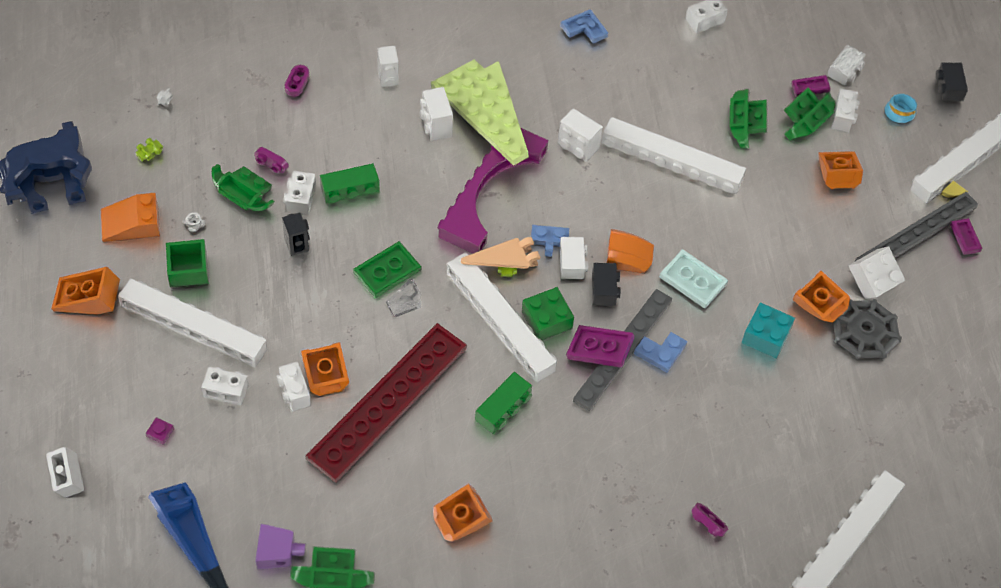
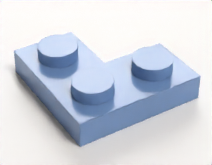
(587, 23)
(662, 355)

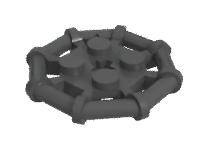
(865, 338)

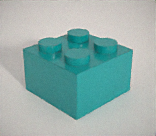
(768, 330)

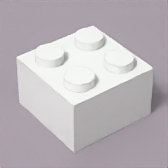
(436, 113)
(579, 135)
(876, 273)

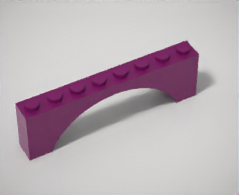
(462, 223)

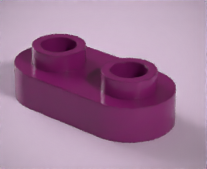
(295, 84)
(271, 160)
(709, 519)

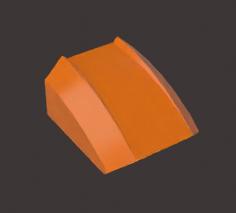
(841, 169)
(629, 251)
(822, 298)
(325, 369)
(461, 514)

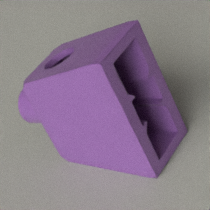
(277, 547)

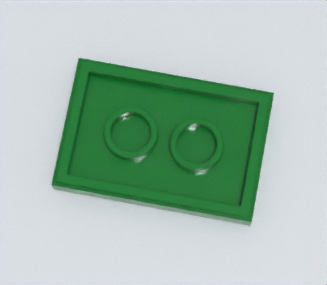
(387, 269)

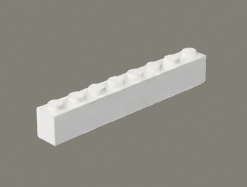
(673, 155)
(958, 161)
(502, 318)
(193, 322)
(852, 532)

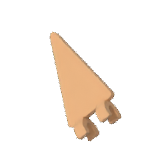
(506, 254)

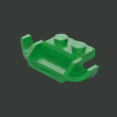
(808, 113)
(746, 117)
(242, 188)
(332, 570)

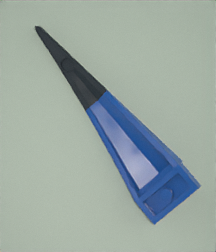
(182, 518)

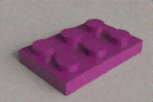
(600, 346)

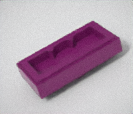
(816, 84)
(966, 236)

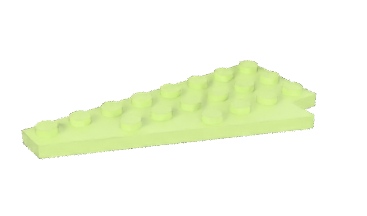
(486, 105)

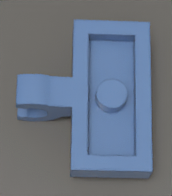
(548, 236)

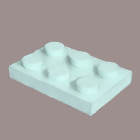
(693, 278)

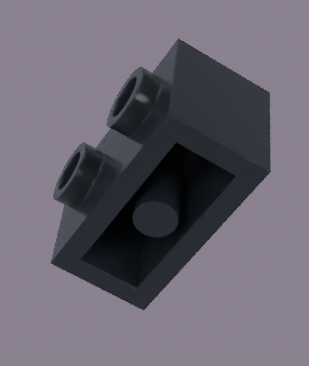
(951, 82)
(296, 233)
(605, 284)

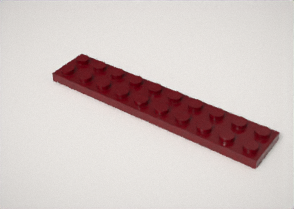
(385, 402)

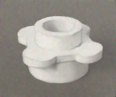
(164, 97)
(193, 217)

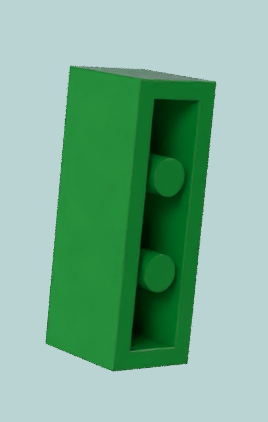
(349, 183)
(503, 403)

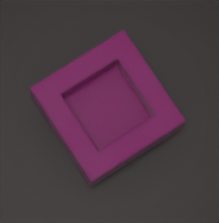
(159, 430)

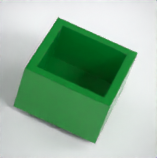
(187, 263)
(547, 313)

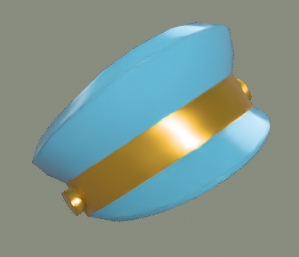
(901, 108)

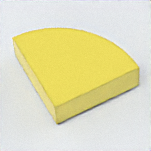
(953, 190)

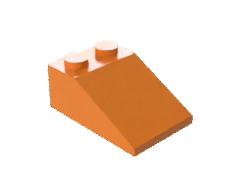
(131, 218)
(87, 292)

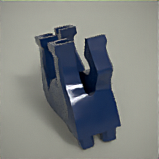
(46, 161)

